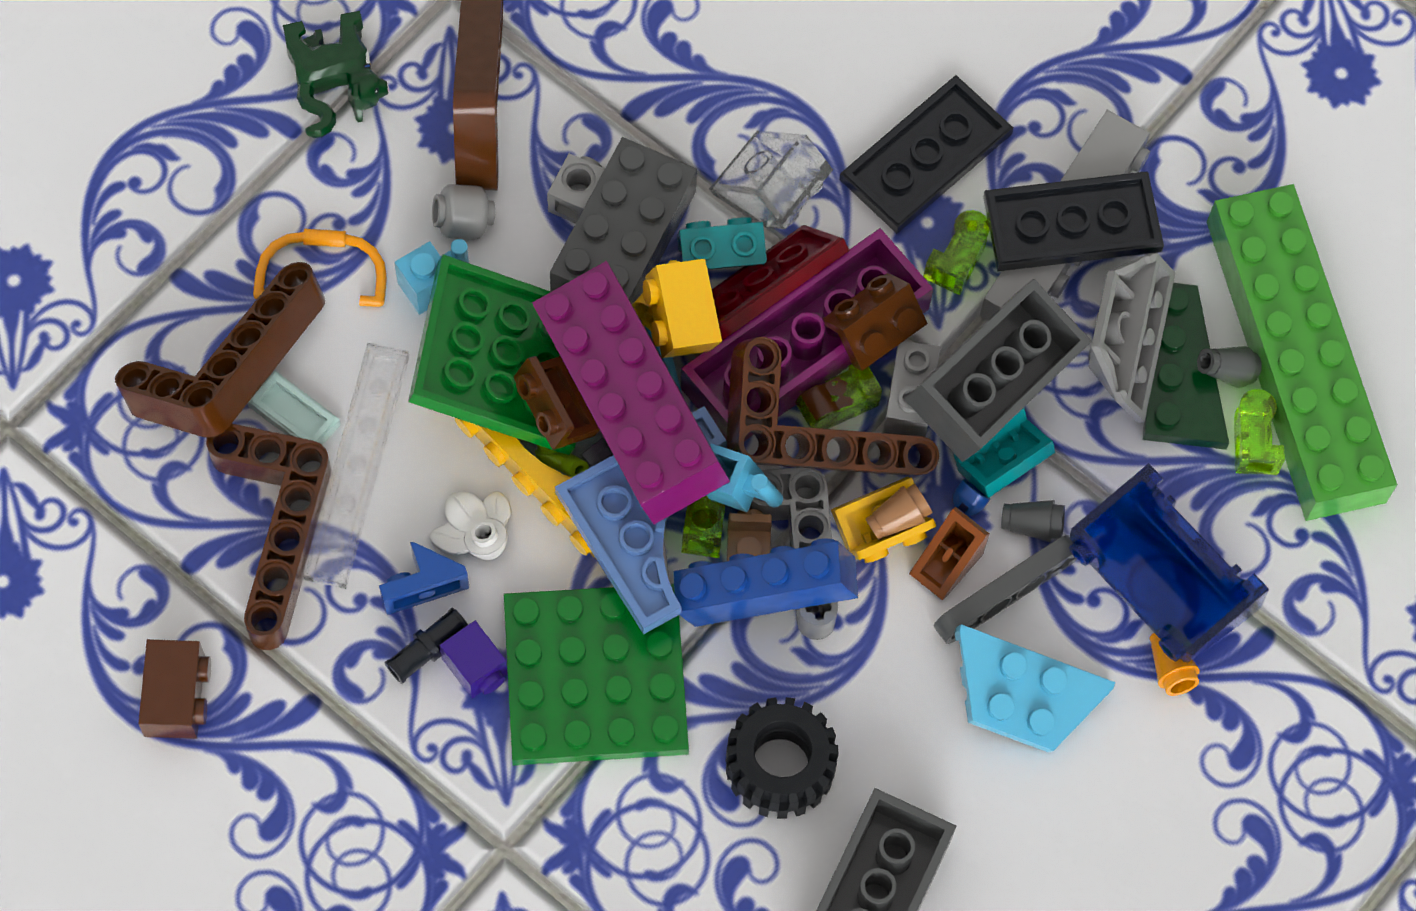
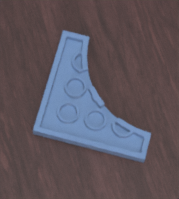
(624, 535)

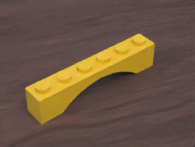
(529, 476)

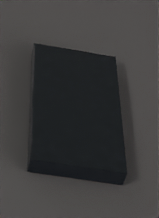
(926, 154)
(1073, 221)

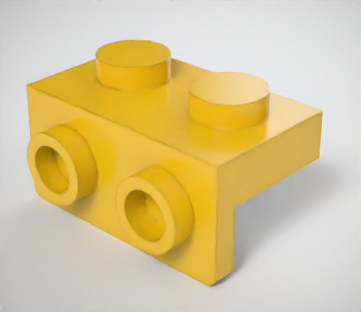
(857, 533)

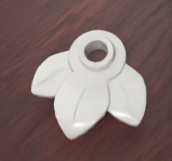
(470, 521)

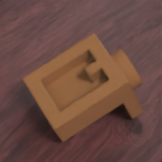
(749, 533)

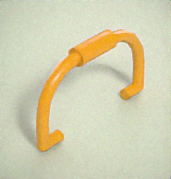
(327, 238)

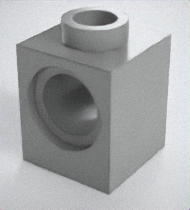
(569, 202)

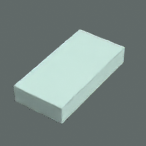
(293, 410)

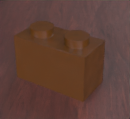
(173, 689)

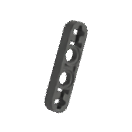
(1007, 589)

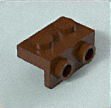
(876, 319)
(555, 402)

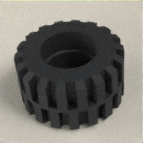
(789, 724)

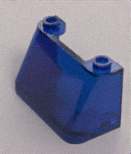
(1165, 568)

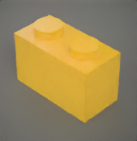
(682, 308)

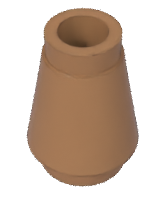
(900, 512)

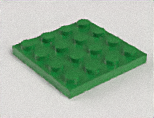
(473, 346)
(591, 680)

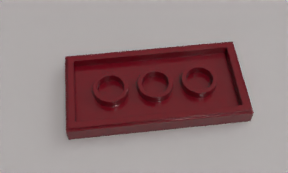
(787, 267)

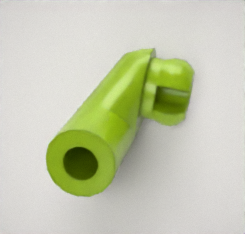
(567, 464)

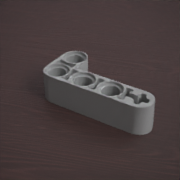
(803, 514)

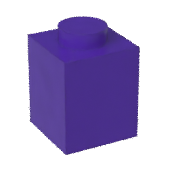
(474, 660)

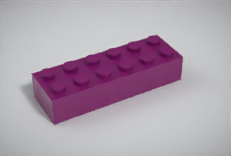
(796, 323)
(630, 393)

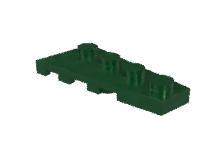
(1182, 400)

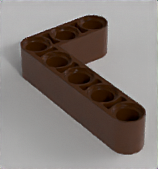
(477, 93)
(237, 368)
(811, 441)
(284, 523)

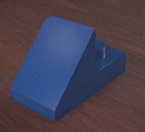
(435, 579)

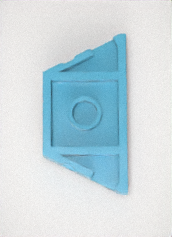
(1024, 691)

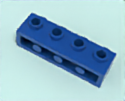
(766, 582)

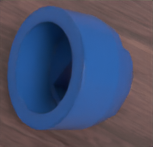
(971, 497)

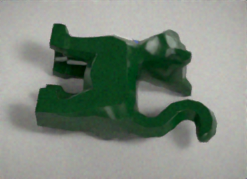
(333, 65)

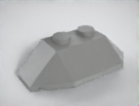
(1131, 330)

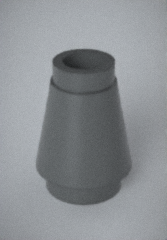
(1231, 365)
(1035, 519)

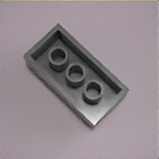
(628, 217)
(998, 370)
(888, 858)

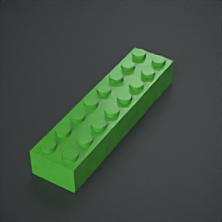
(1303, 352)

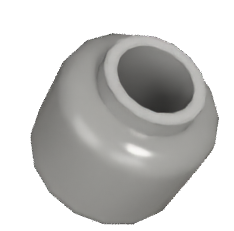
(462, 211)

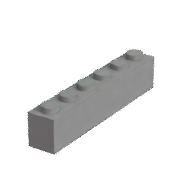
(1110, 150)

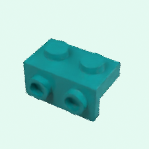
(724, 246)
(1006, 456)

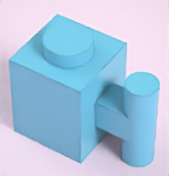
(417, 271)
(745, 482)

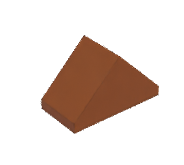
(950, 554)

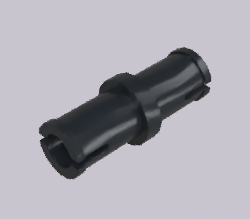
(425, 646)

